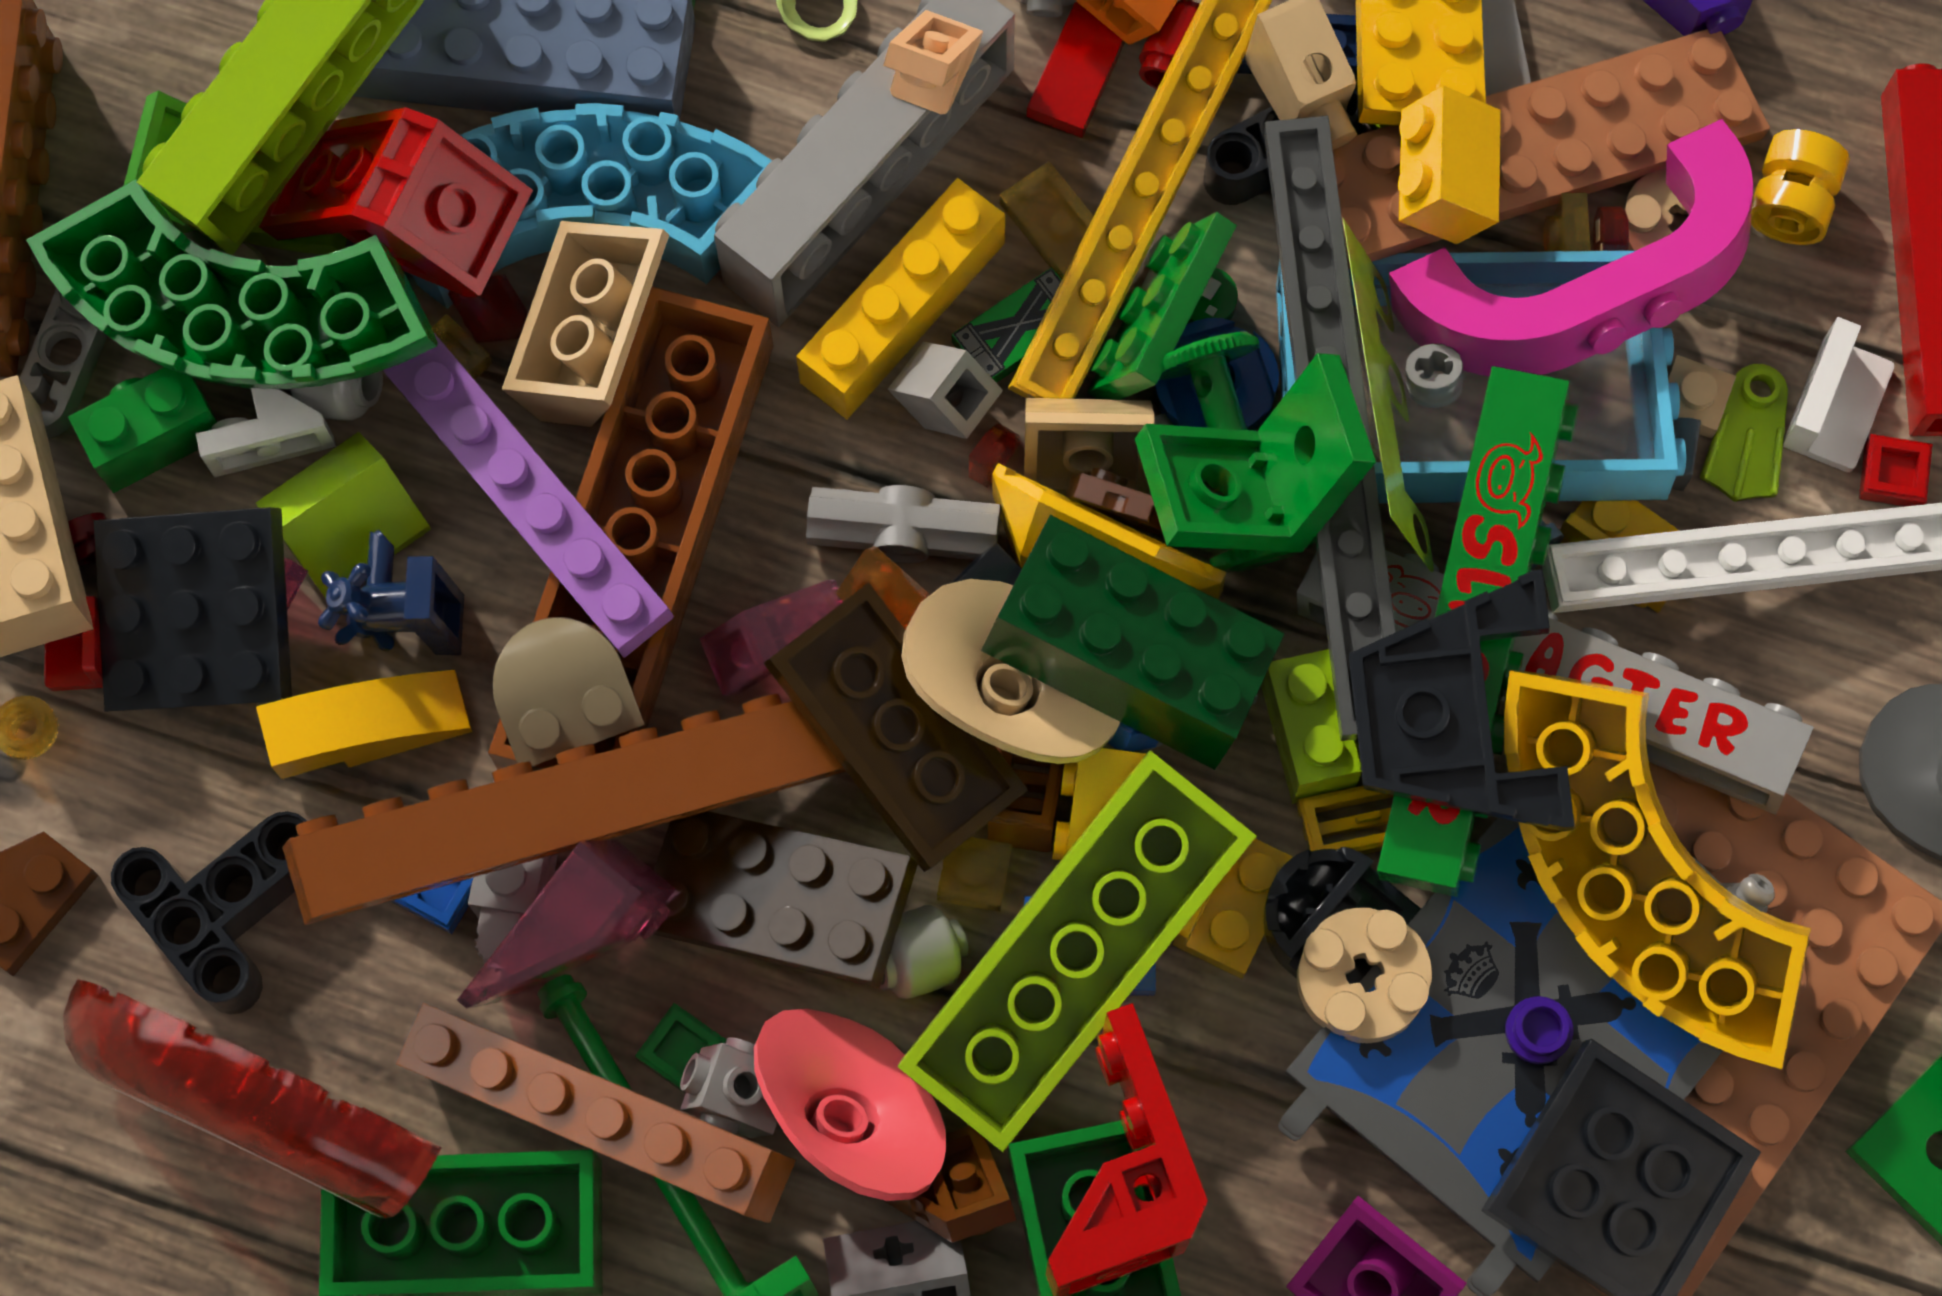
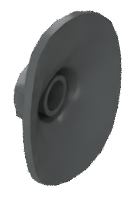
(1904, 767)

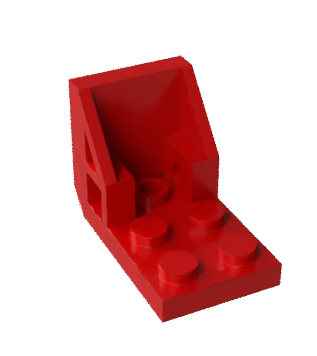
(413, 185)
(1112, 1226)

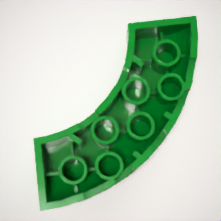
(228, 313)

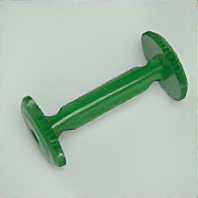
(1220, 406)

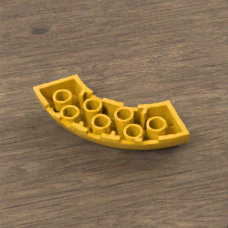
(1632, 884)

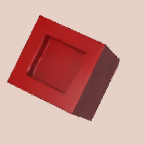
(75, 660)

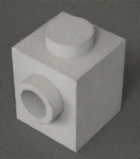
(945, 389)

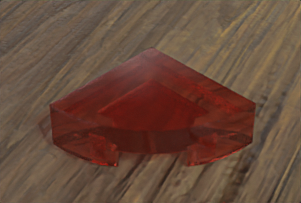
(993, 448)

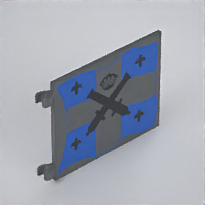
(1448, 1089)

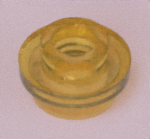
(16, 712)

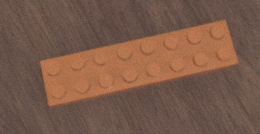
(1566, 134)

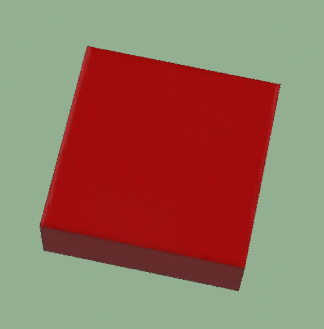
(1895, 471)

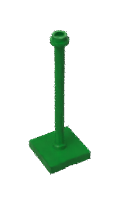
(563, 1000)

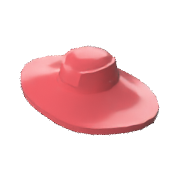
(850, 1104)

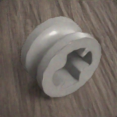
(1446, 386)

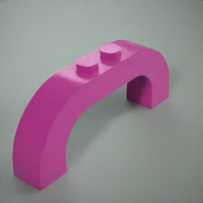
(1608, 304)

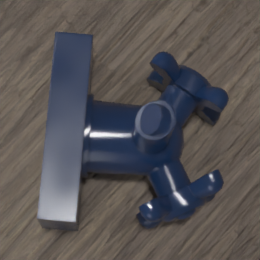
(423, 604)

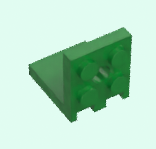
(1274, 480)
(1896, 1150)

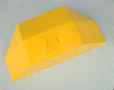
(1028, 505)

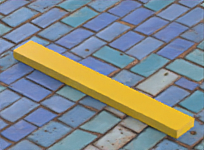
(1137, 200)

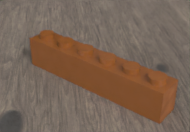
(597, 1113)

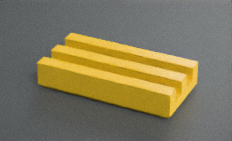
(1315, 831)

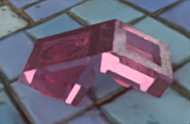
(756, 634)

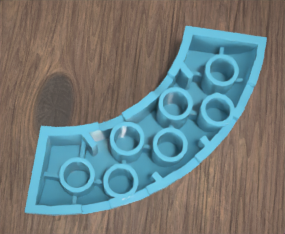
(617, 171)

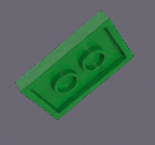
(1160, 308)

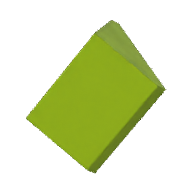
(338, 504)

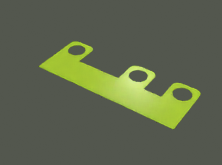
(1377, 364)

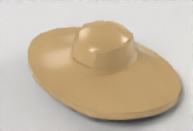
(985, 694)

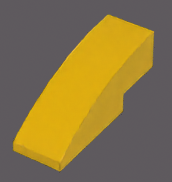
(362, 721)

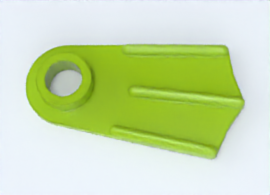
(1750, 438)

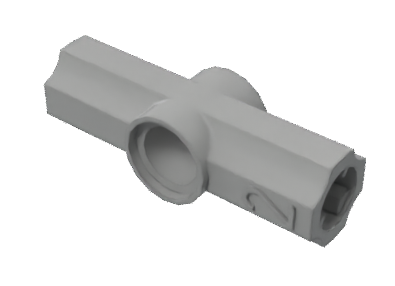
(902, 523)

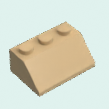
(583, 320)

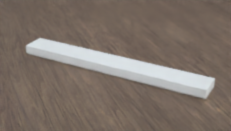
(1743, 557)

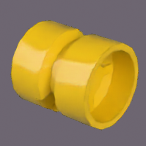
(1798, 187)

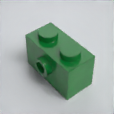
(143, 426)

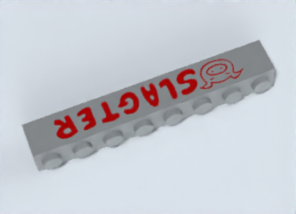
(1690, 723)

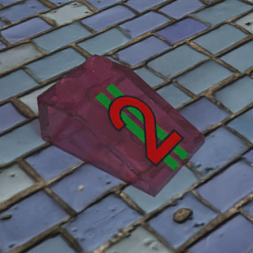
(585, 911)

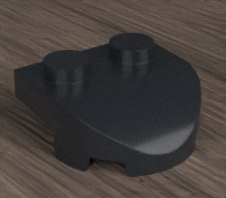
(1317, 887)

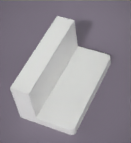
(1839, 400)

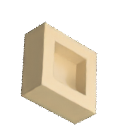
(1702, 392)

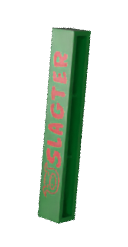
(1491, 546)

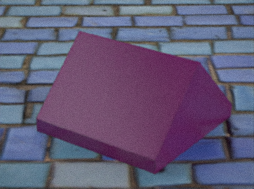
(1372, 1258)

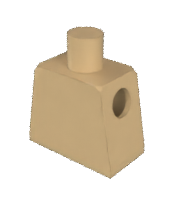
(1302, 66)

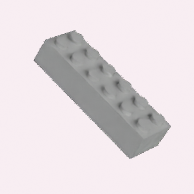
(850, 169)

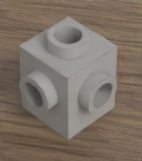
(725, 1089)

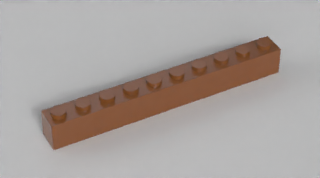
(552, 809)

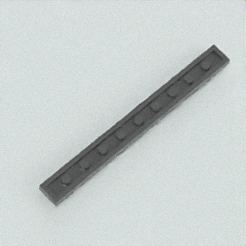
(1323, 321)

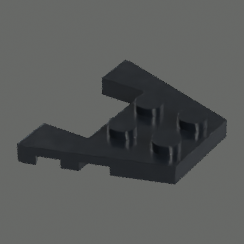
(1428, 716)

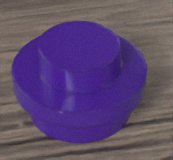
(1539, 1030)

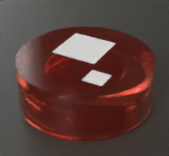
(1610, 229)

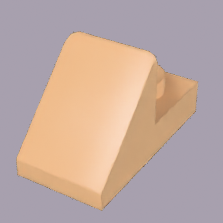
(931, 60)

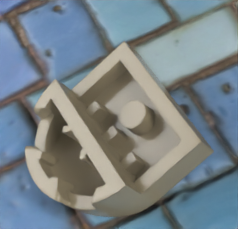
(561, 689)

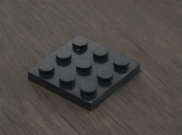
(193, 609)
(1621, 1178)

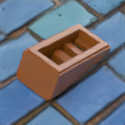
(1030, 821)

